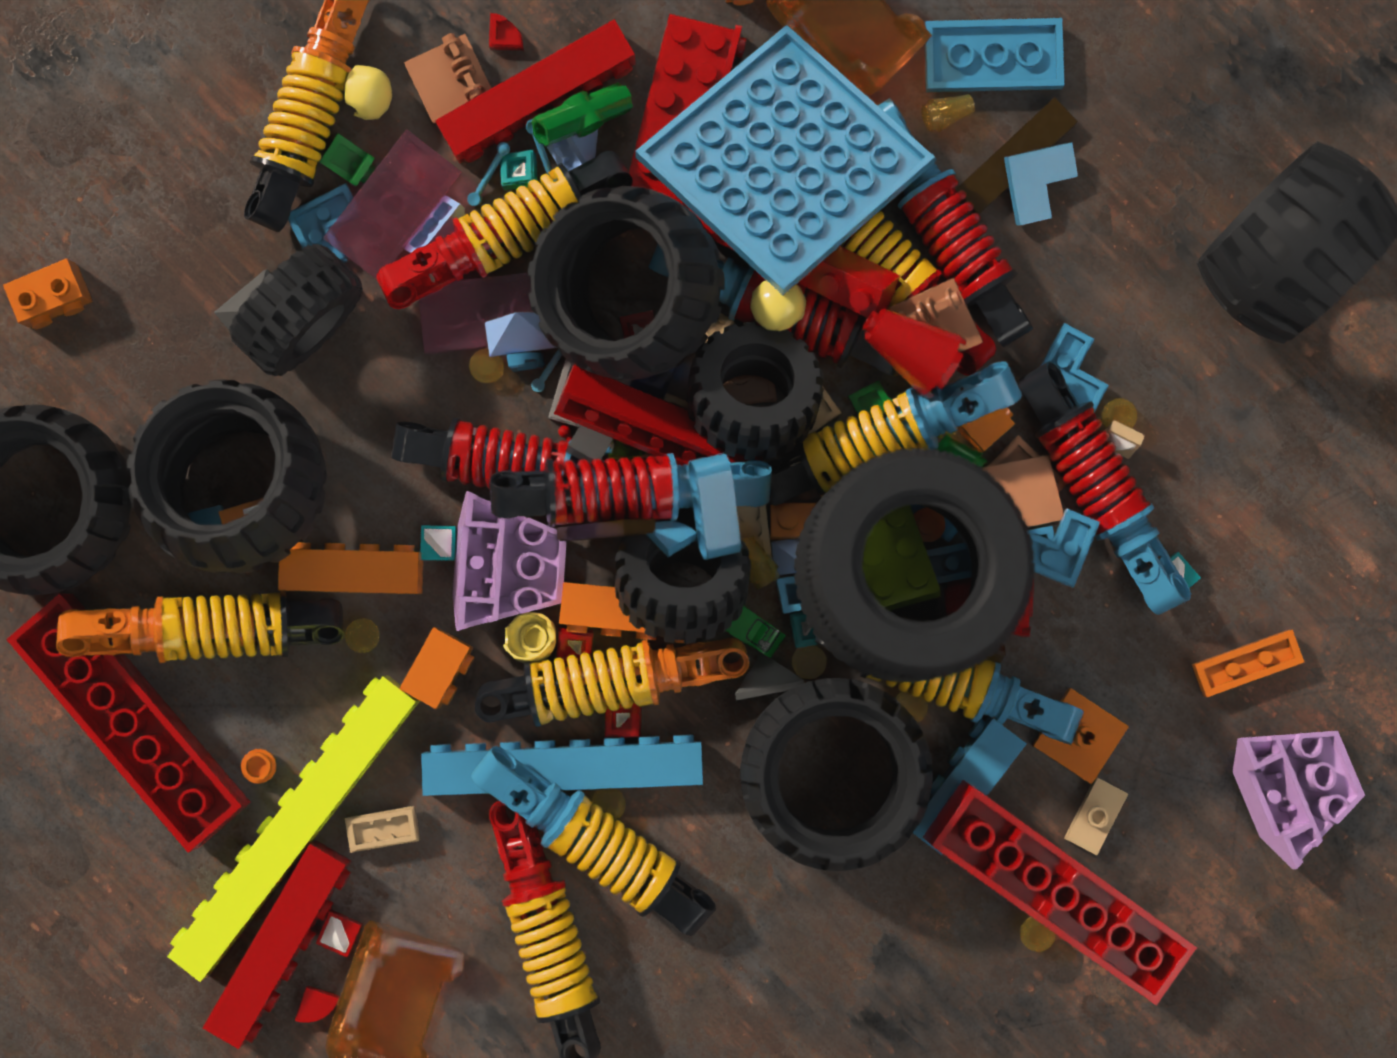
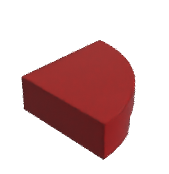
(504, 34)
(316, 1005)

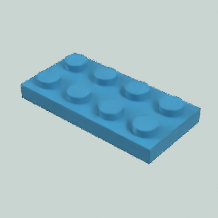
(994, 55)

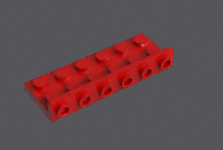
(689, 64)

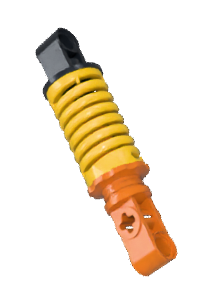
(301, 111)
(179, 627)
(606, 683)

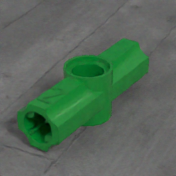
(582, 114)

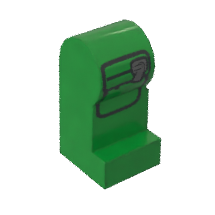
(756, 633)

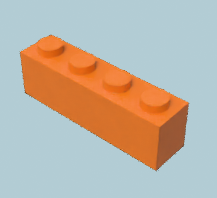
(352, 570)
(595, 607)

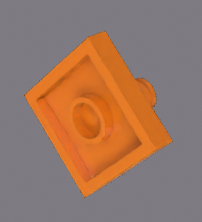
(1093, 741)

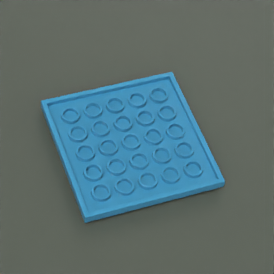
(784, 159)

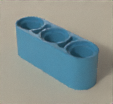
(714, 506)

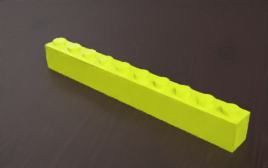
(293, 828)

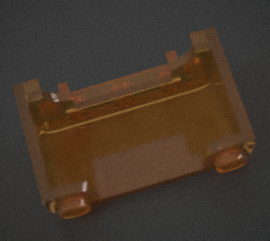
(855, 36)
(390, 994)

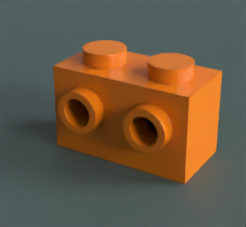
(48, 294)
(437, 668)

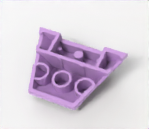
(503, 565)
(1296, 788)

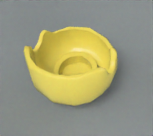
(368, 92)
(775, 310)
(530, 637)

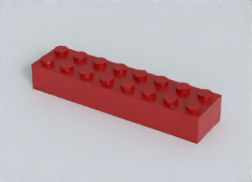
(133, 730)
(1059, 892)

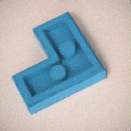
(1028, 179)
(316, 217)
(1068, 354)
(1065, 555)

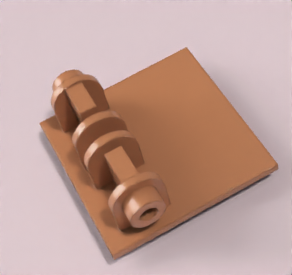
(447, 75)
(942, 308)

